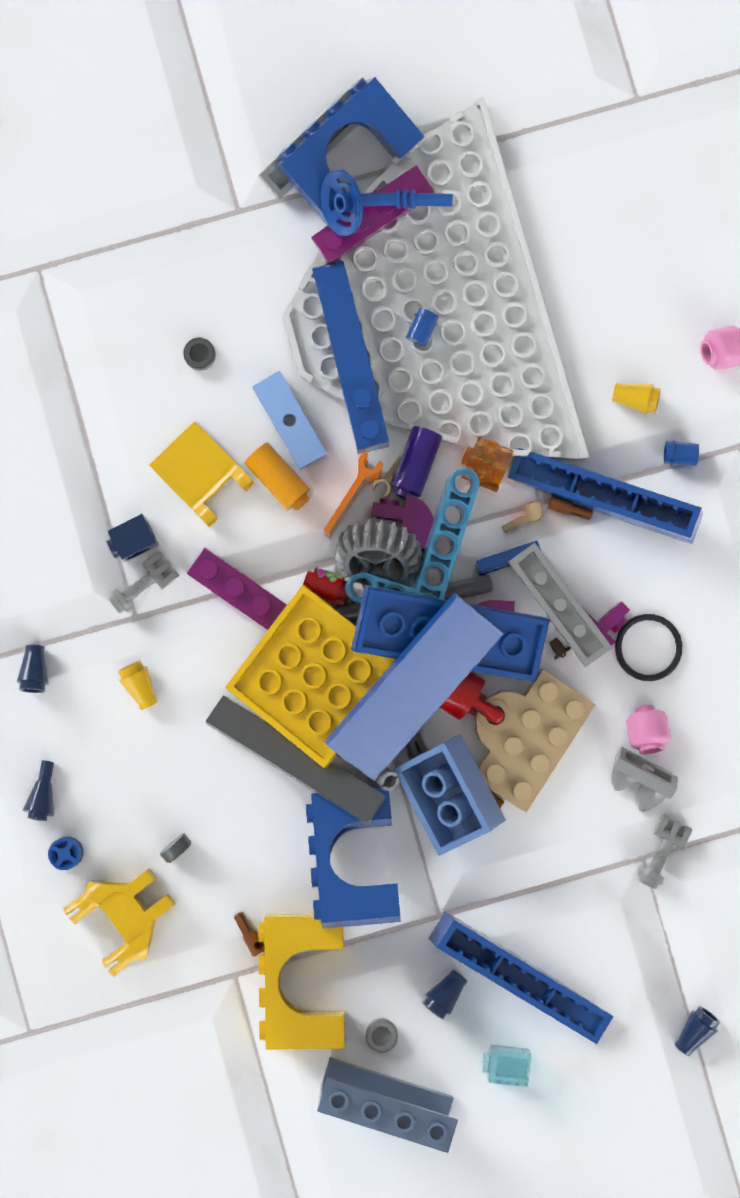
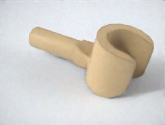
(388, 478)
(533, 514)

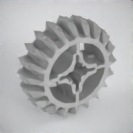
(379, 551)

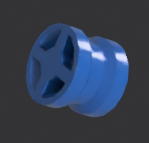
(60, 854)

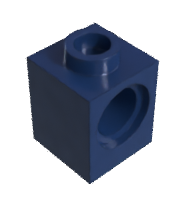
(132, 538)

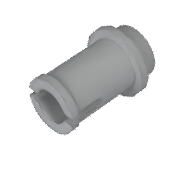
(387, 779)

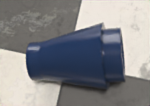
(33, 670)
(444, 995)
(697, 1030)

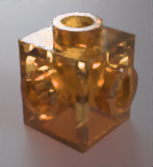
(488, 461)

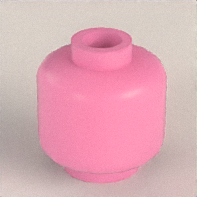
(721, 348)
(648, 730)

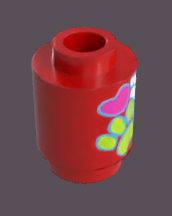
(327, 586)

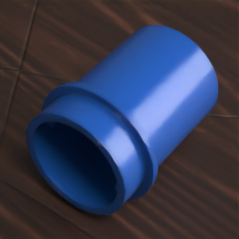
(422, 327)
(681, 453)

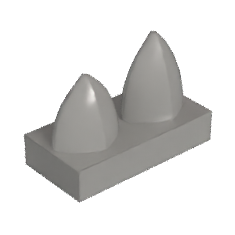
(655, 781)

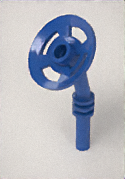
(354, 201)

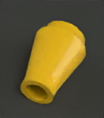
(639, 397)
(138, 684)

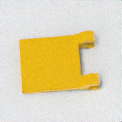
(198, 470)

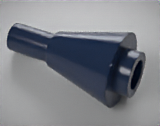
(40, 801)

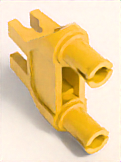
(126, 913)

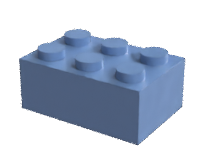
(449, 795)

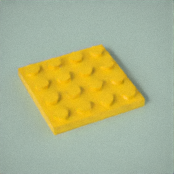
(306, 674)

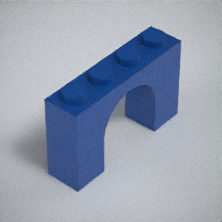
(366, 106)
(338, 901)

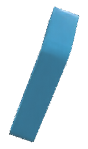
(440, 528)

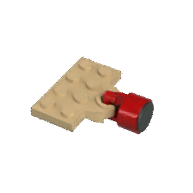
(522, 732)

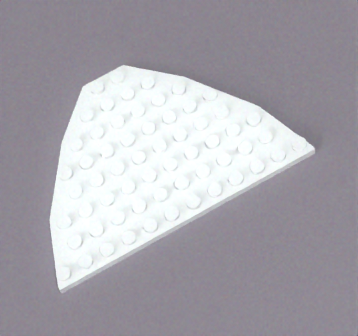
(494, 352)

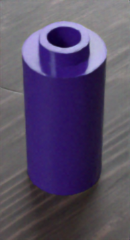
(416, 462)

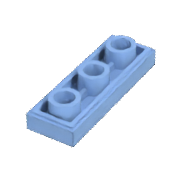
(281, 403)

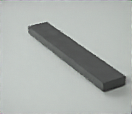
(274, 748)

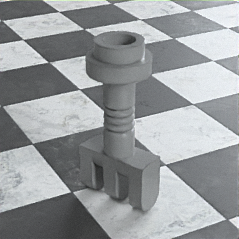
(121, 600)
(651, 876)

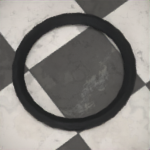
(618, 647)

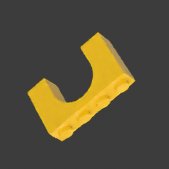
(284, 1023)

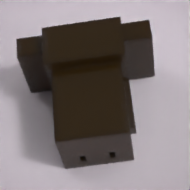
(558, 648)

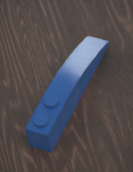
(351, 358)
(608, 496)
(519, 977)

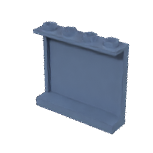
(387, 1105)

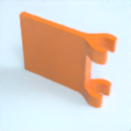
(364, 477)

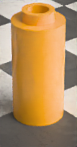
(278, 477)

